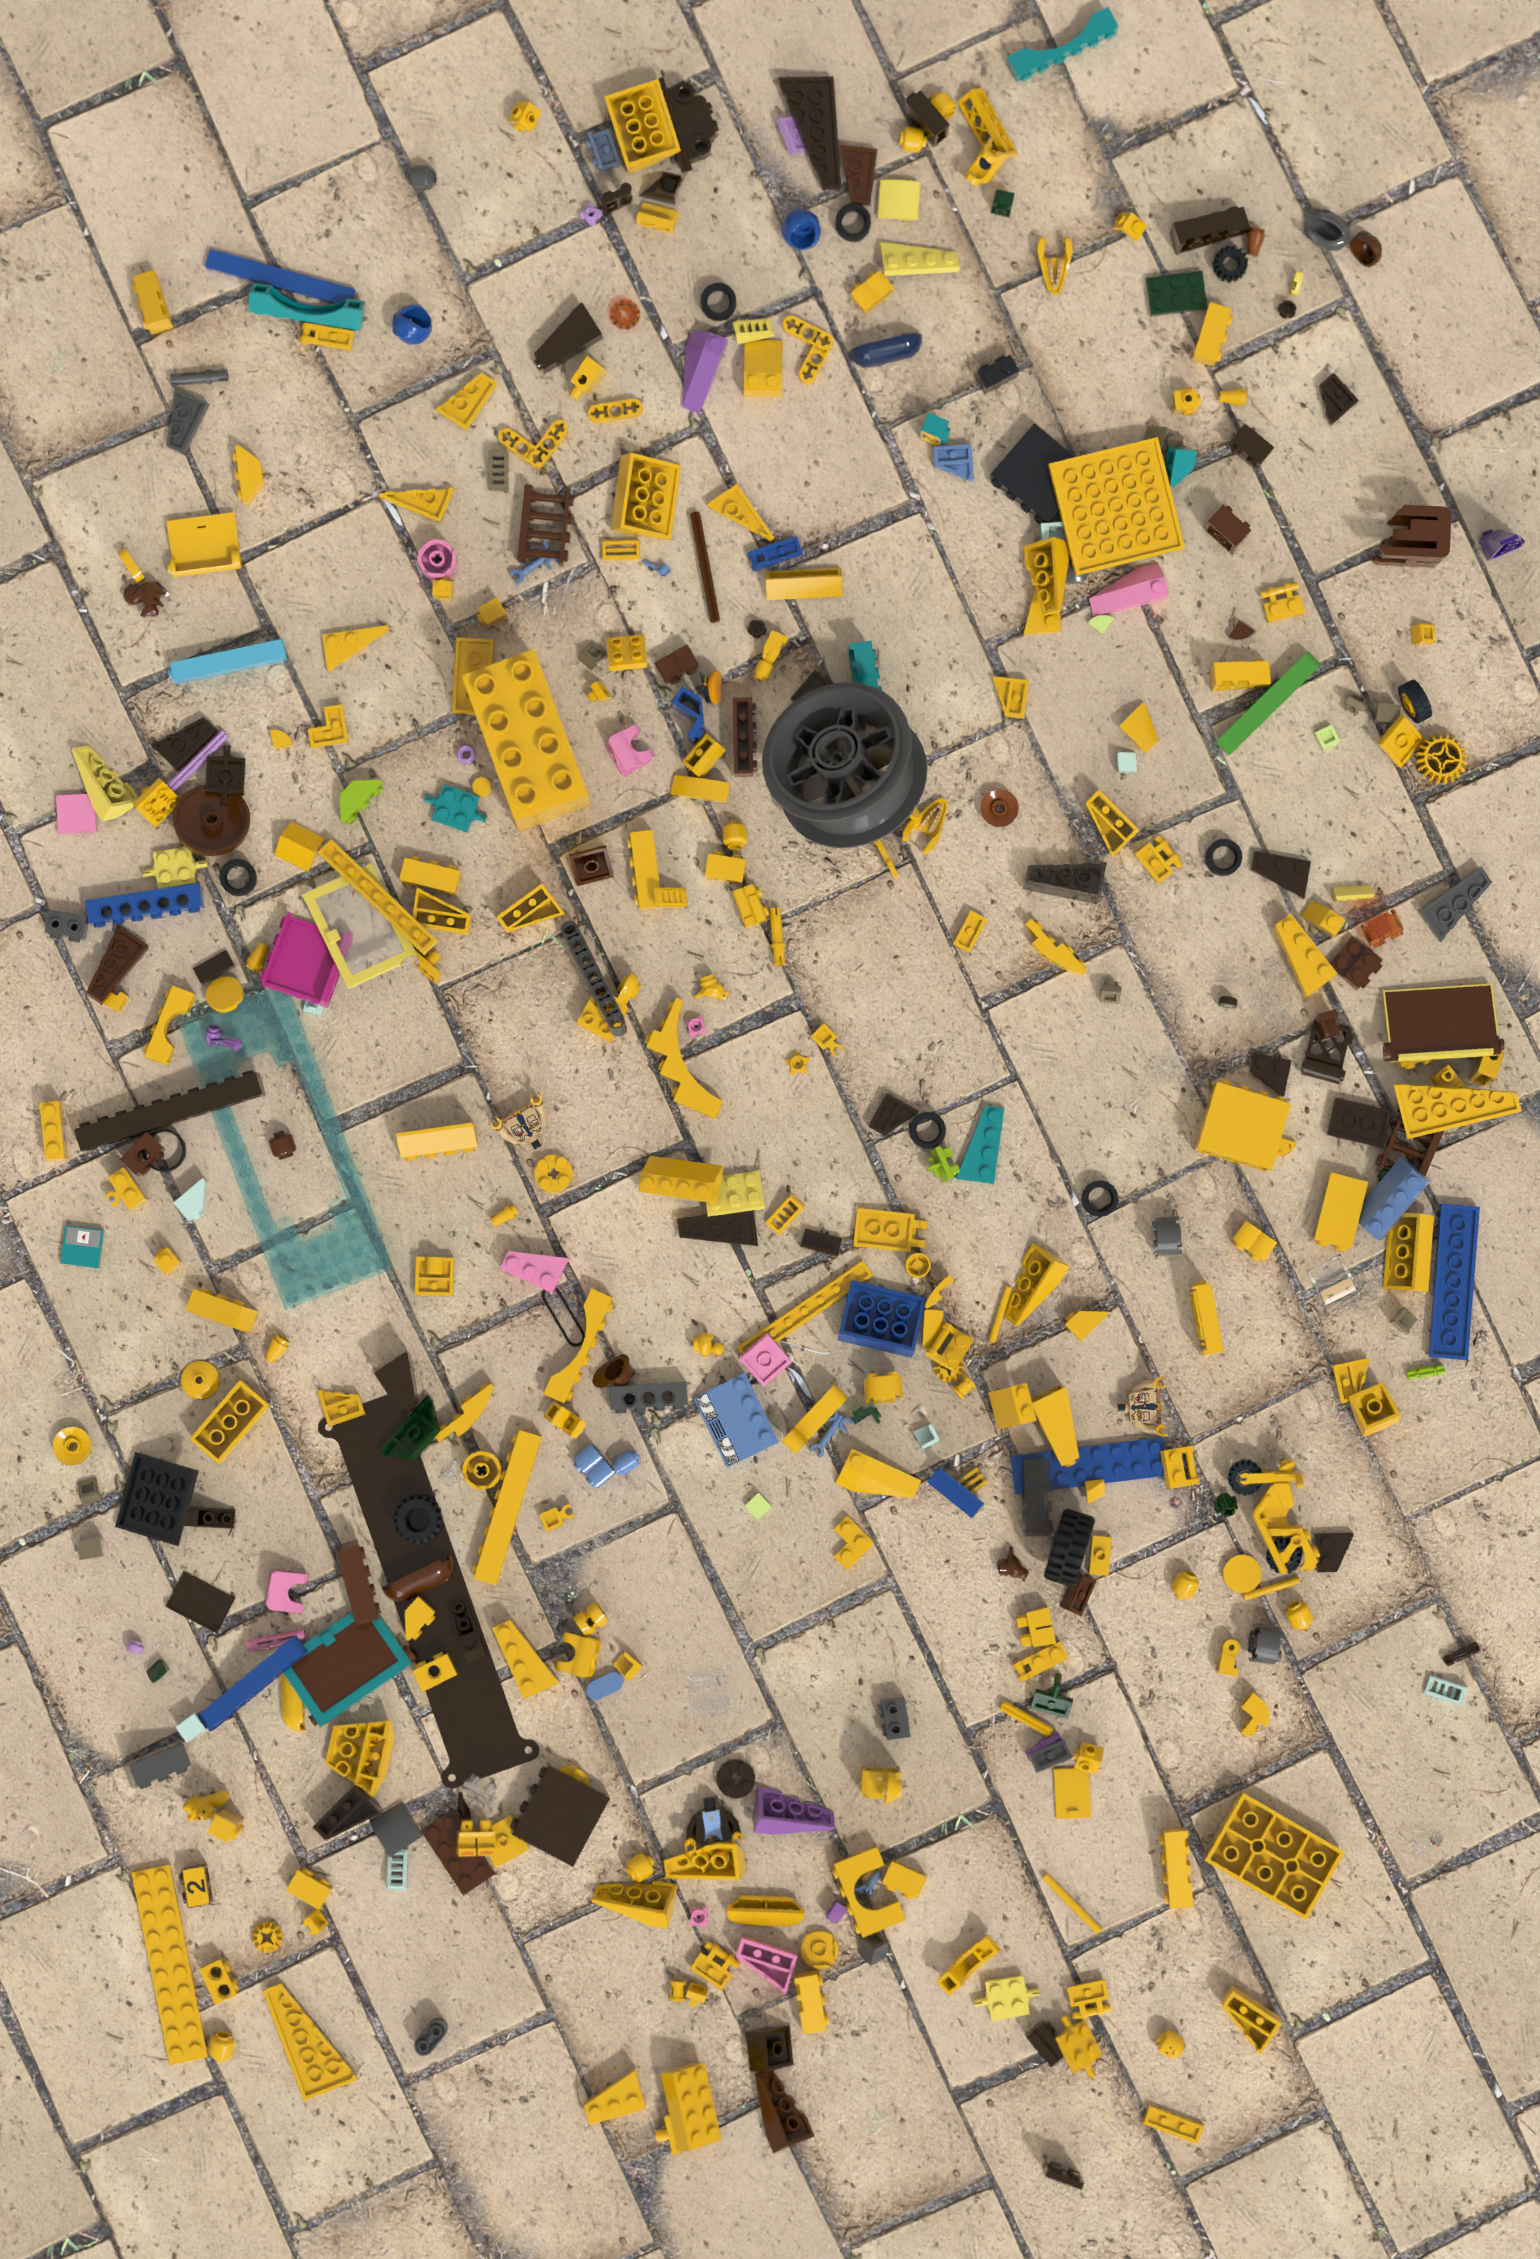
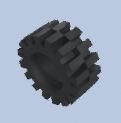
(1226, 274)

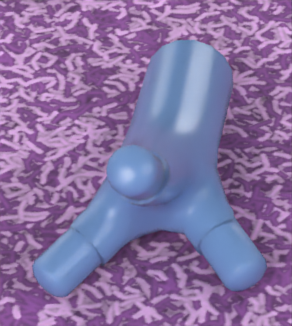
(869, 1884)

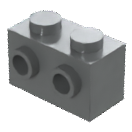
(66, 925)
(895, 1718)

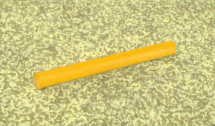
(1071, 1903)

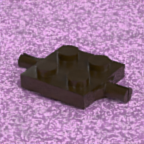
(225, 775)

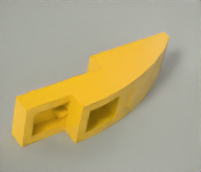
(1060, 956)
(473, 1409)

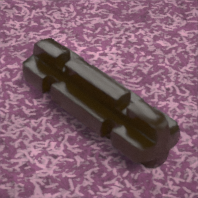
(1461, 1654)

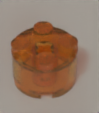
(1382, 928)

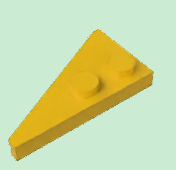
(343, 645)

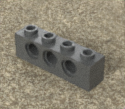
(618, 1393)

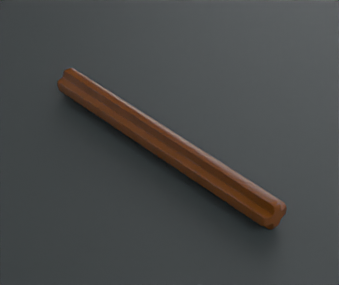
(705, 567)

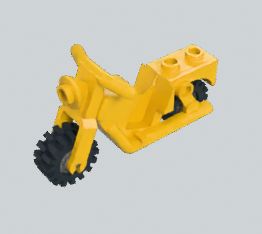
(1272, 1510)

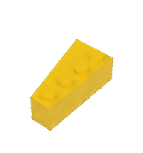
(526, 1665)

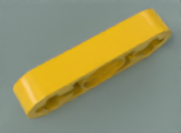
(630, 414)

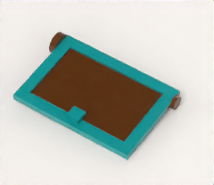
(346, 1666)

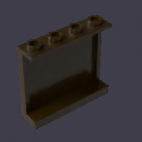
(559, 1814)

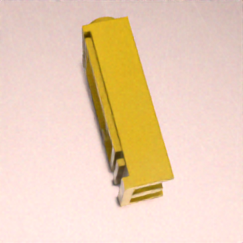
(1206, 1318)

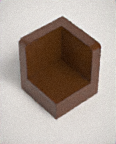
(1327, 1024)

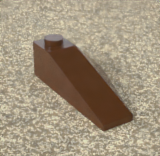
(781, 2118)

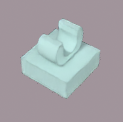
(313, 1008)

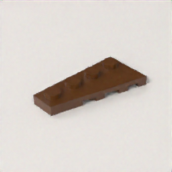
(120, 957)

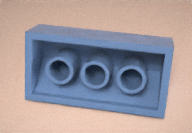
(1391, 1198)

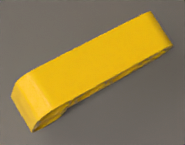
(814, 1419)

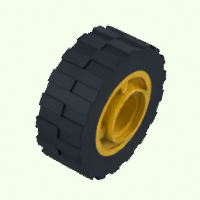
(1415, 701)

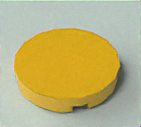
(224, 994)
(1242, 1573)
(819, 1949)

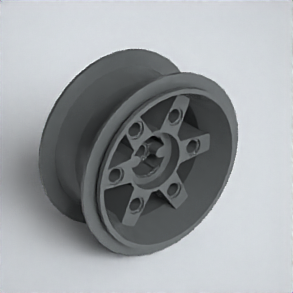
(831, 728)

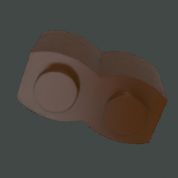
(676, 665)

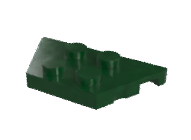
(413, 1433)

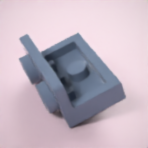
(604, 150)

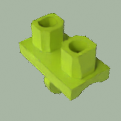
(939, 1164)

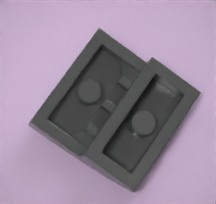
(396, 1829)

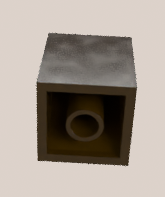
(400, 1382)

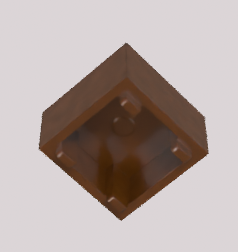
(1227, 529)

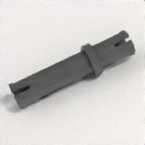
(199, 377)

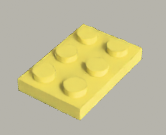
(738, 1194)

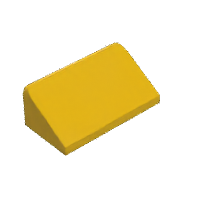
(931, 1327)

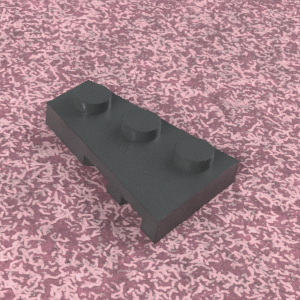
(185, 421)

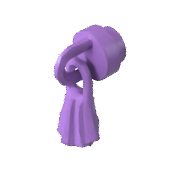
(214, 1033)

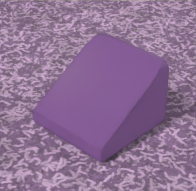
(836, 1912)

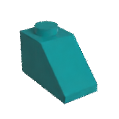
(1179, 463)

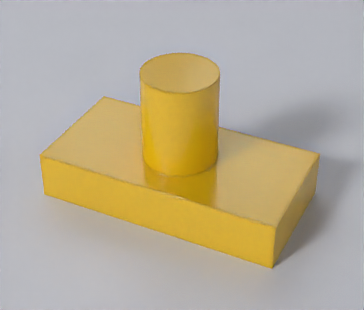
(427, 966)
(667, 2134)

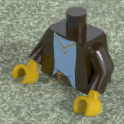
(712, 1825)

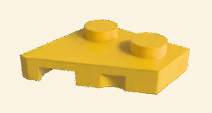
(1350, 1378)
(340, 1406)

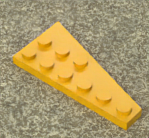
(310, 2054)

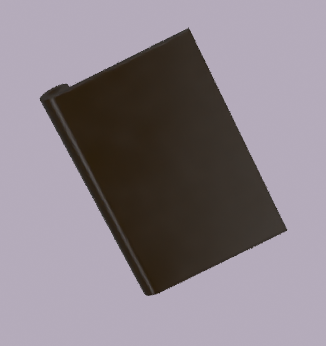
(200, 1602)

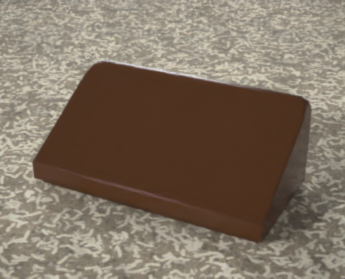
(1078, 1595)

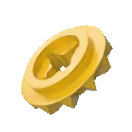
(944, 1376)
(267, 1927)

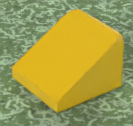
(1422, 634)
(1094, 1490)

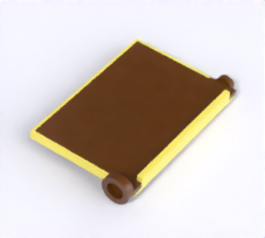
(1441, 1023)

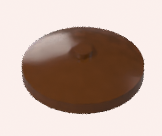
(207, 826)

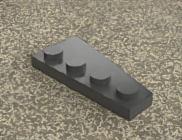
(1452, 904)

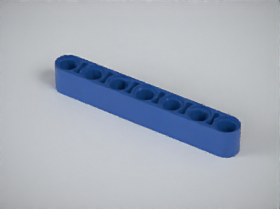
(253, 1683)

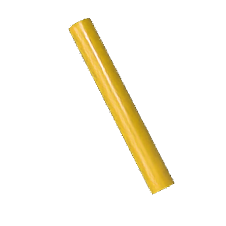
(1000, 1314)
(1271, 1588)

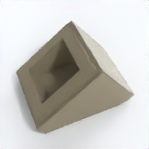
(591, 655)
(89, 1491)

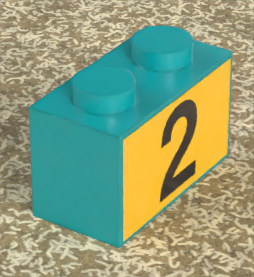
(935, 430)

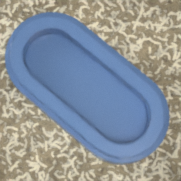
(604, 1685)

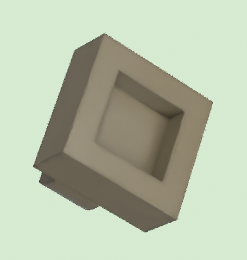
(1356, 701)
(1110, 993)

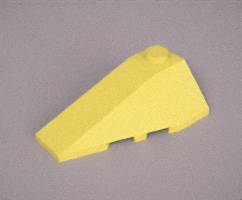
(105, 790)

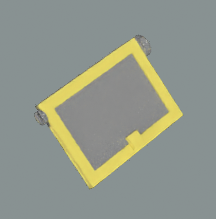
(356, 933)

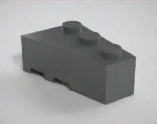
(157, 1767)

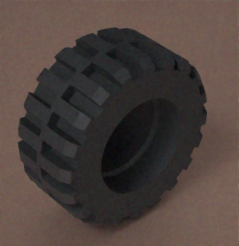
(1069, 1547)

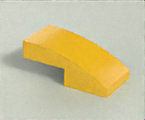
(935, 1296)

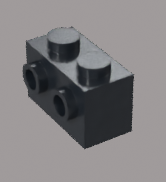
(997, 374)

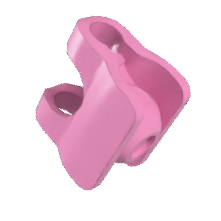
(624, 755)
(278, 1588)

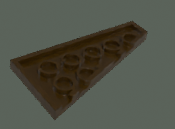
(814, 114)

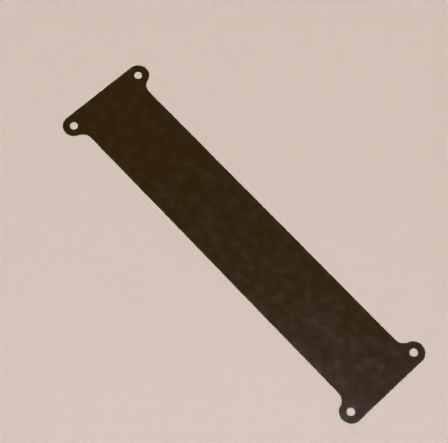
(471, 1705)

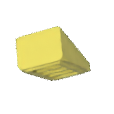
(745, 325)

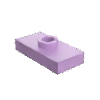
(791, 135)

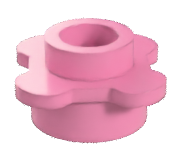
(696, 1021)
(699, 1921)

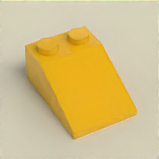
(763, 368)

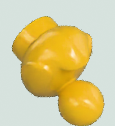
(704, 1345)

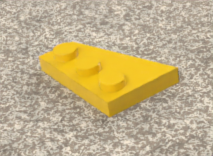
(468, 402)

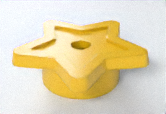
(797, 1058)

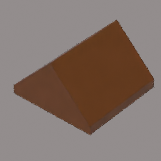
(591, 865)

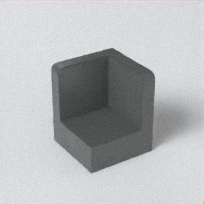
(873, 1948)

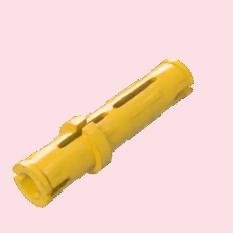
(777, 937)

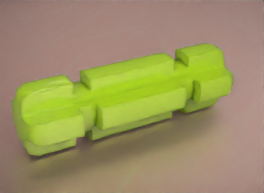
(1426, 1371)

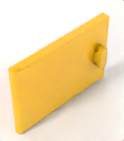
(1072, 1793)

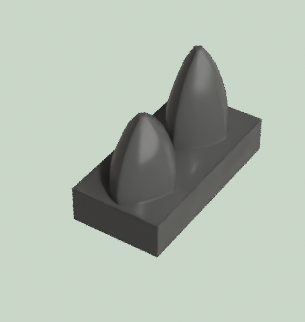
(1050, 1756)

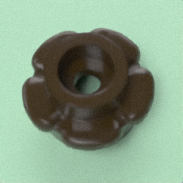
(1287, 314)
(756, 623)

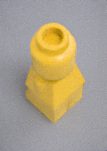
(770, 654)

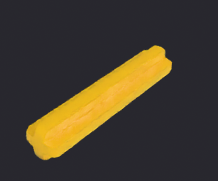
(1026, 1718)

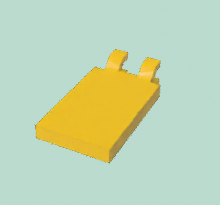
(887, 1230)

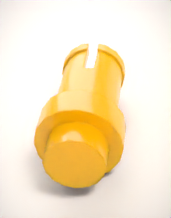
(508, 1213)

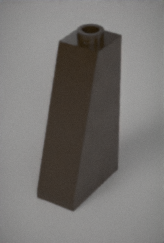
(568, 340)

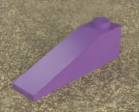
(702, 361)
(783, 1815)

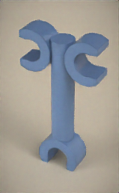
(531, 566)
(838, 1420)

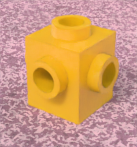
(524, 116)
(1180, 400)
(1088, 1757)

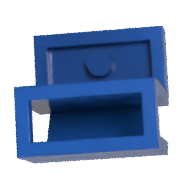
(697, 729)

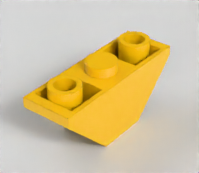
(248, 473)

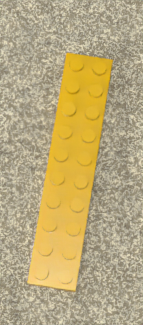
(170, 1964)

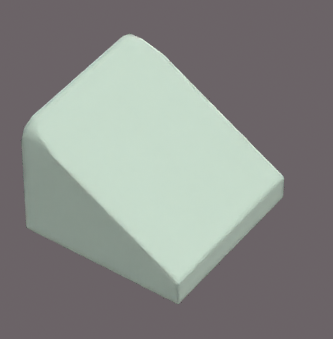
(1126, 762)

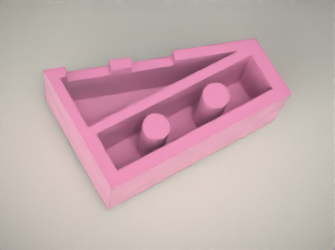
(536, 1269)
(768, 1960)

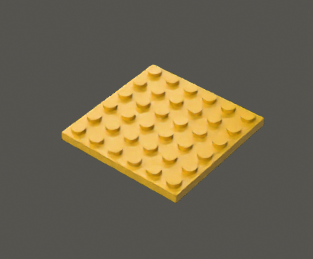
(1116, 506)

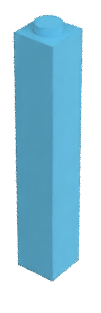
(228, 661)

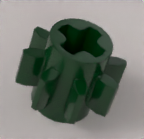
(1225, 1504)

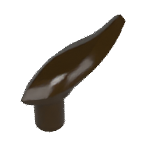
(463, 1808)

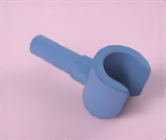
(663, 570)

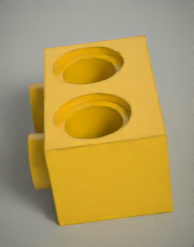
(214, 1982)

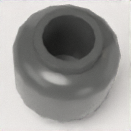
(422, 177)

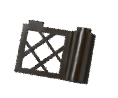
(1325, 1067)

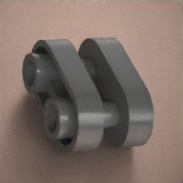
(430, 2036)

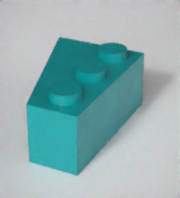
(862, 664)

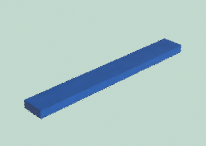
(277, 277)

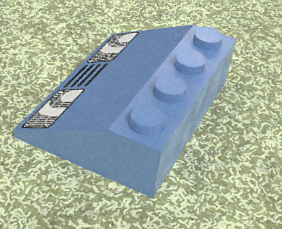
(736, 1420)

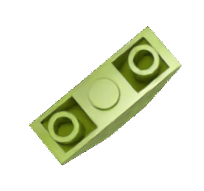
(357, 798)

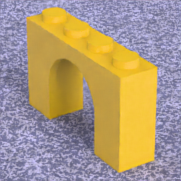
(867, 1919)

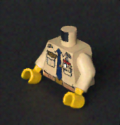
(524, 1124)
(1145, 1406)

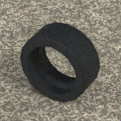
(853, 237)
(713, 288)
(1223, 843)
(235, 863)
(941, 1125)
(1114, 1198)

